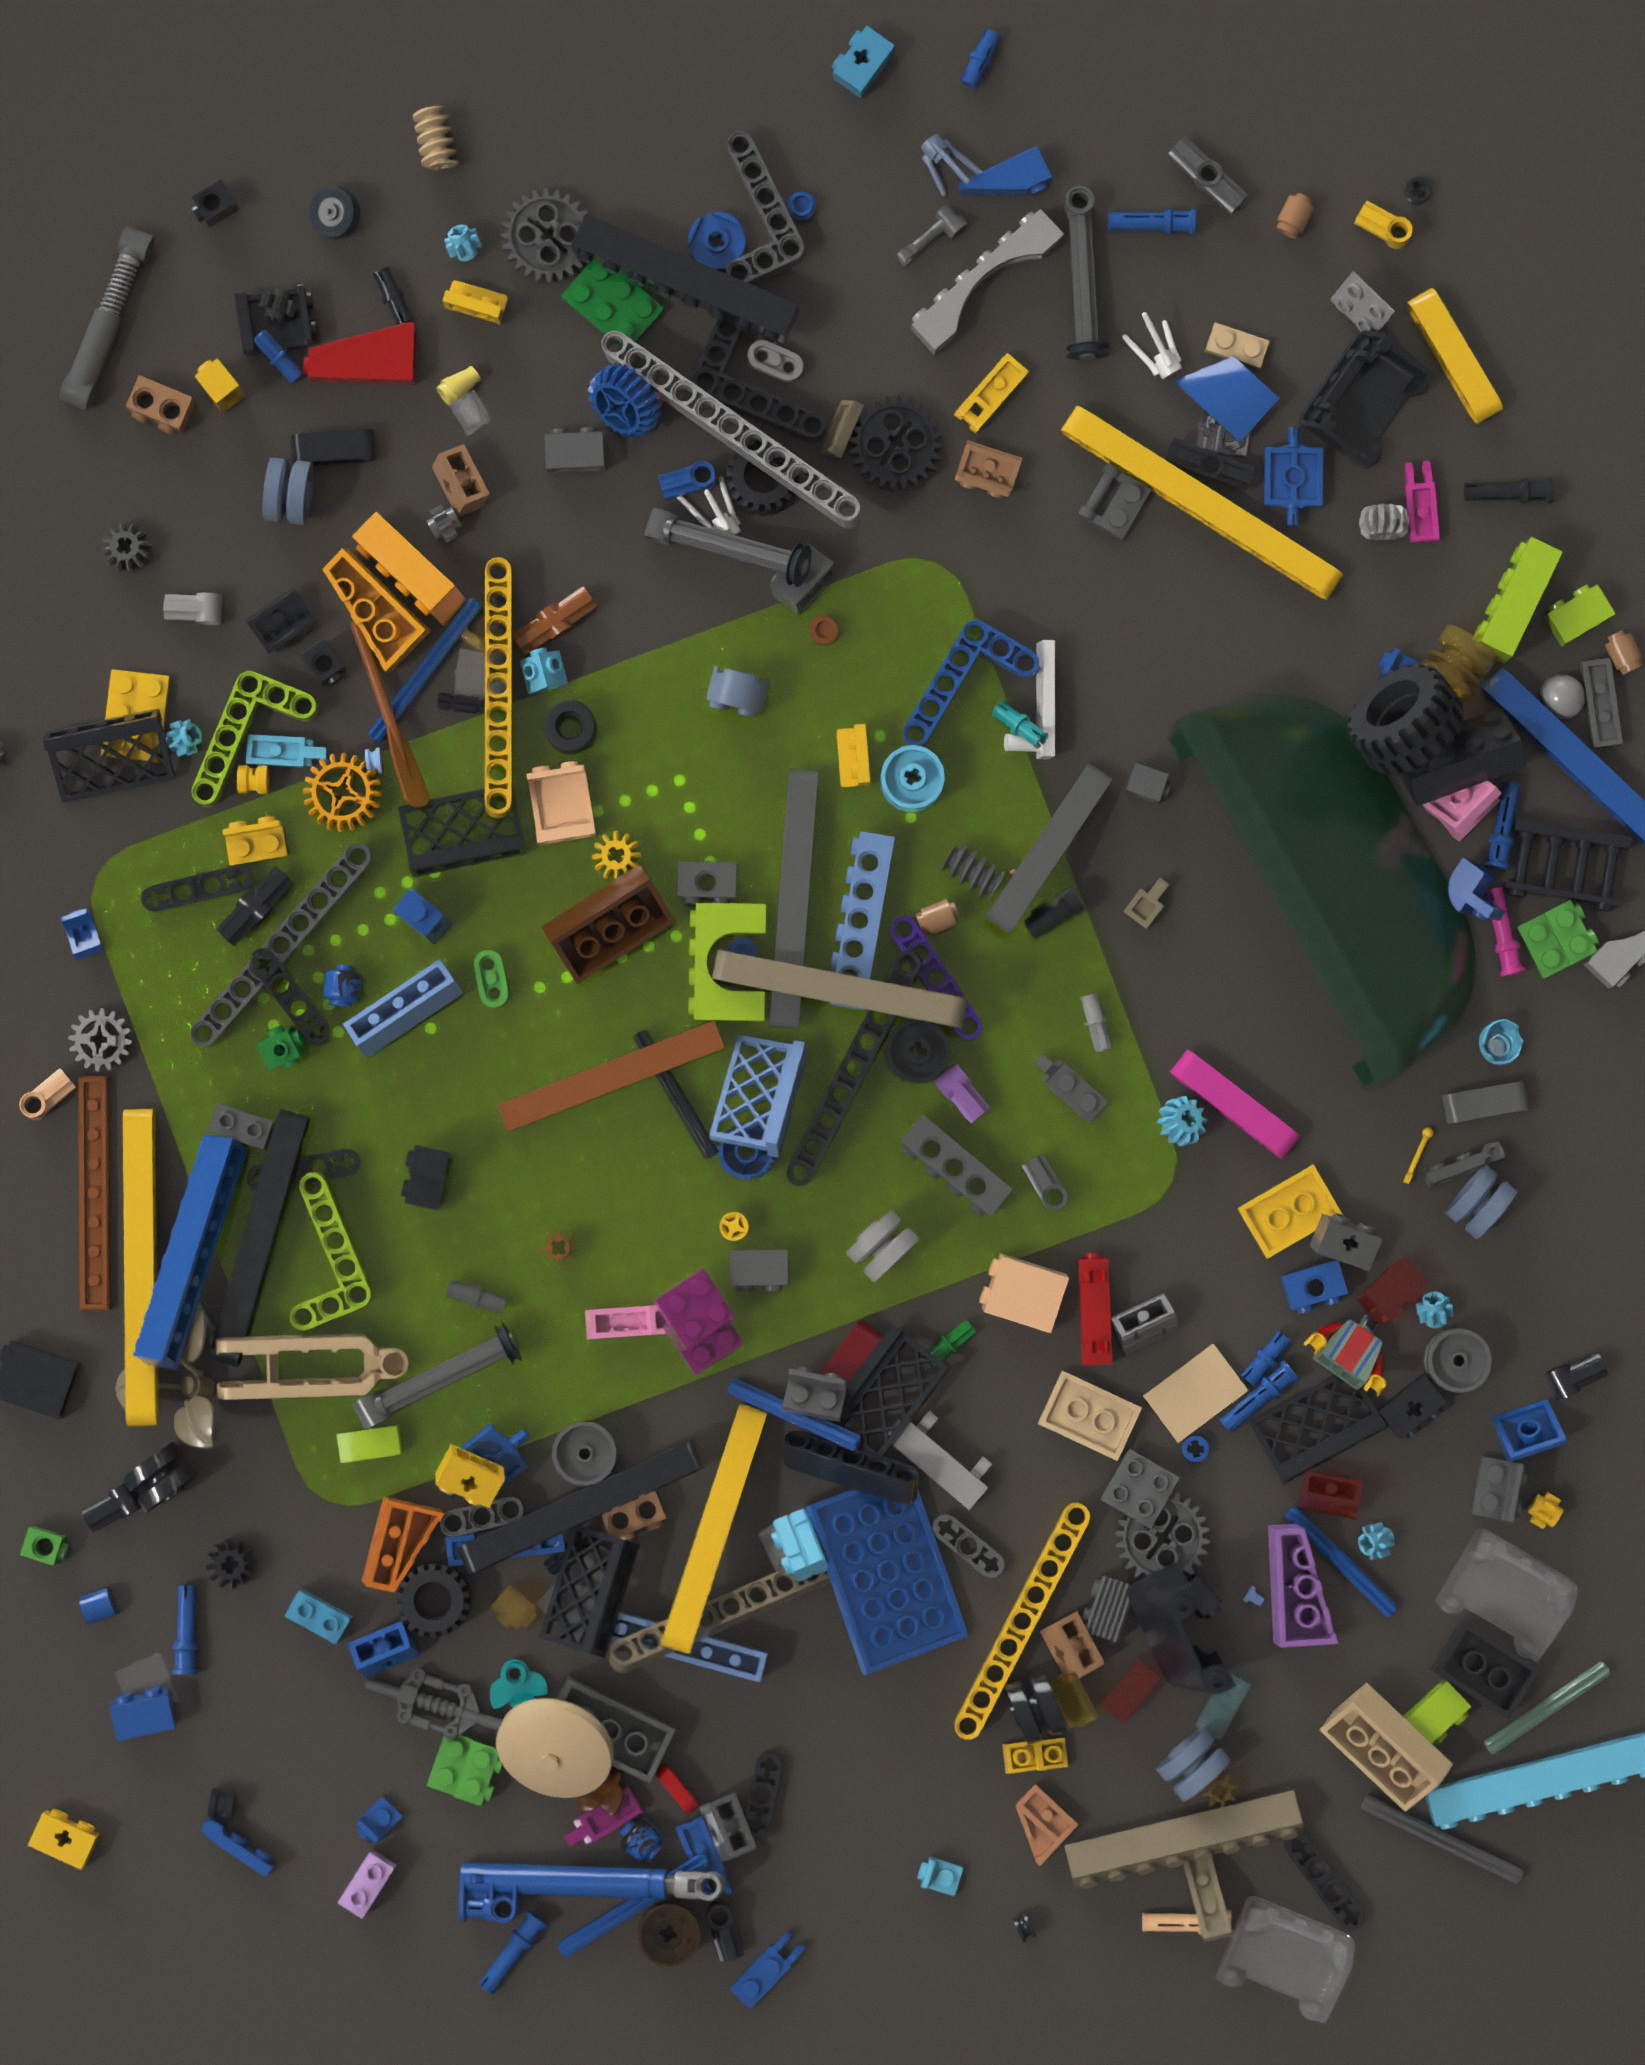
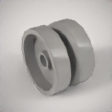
(882, 1245)

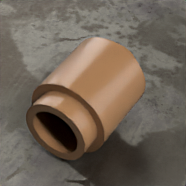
(1295, 215)
(1624, 652)
(937, 917)

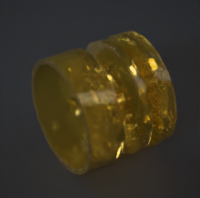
(1460, 658)

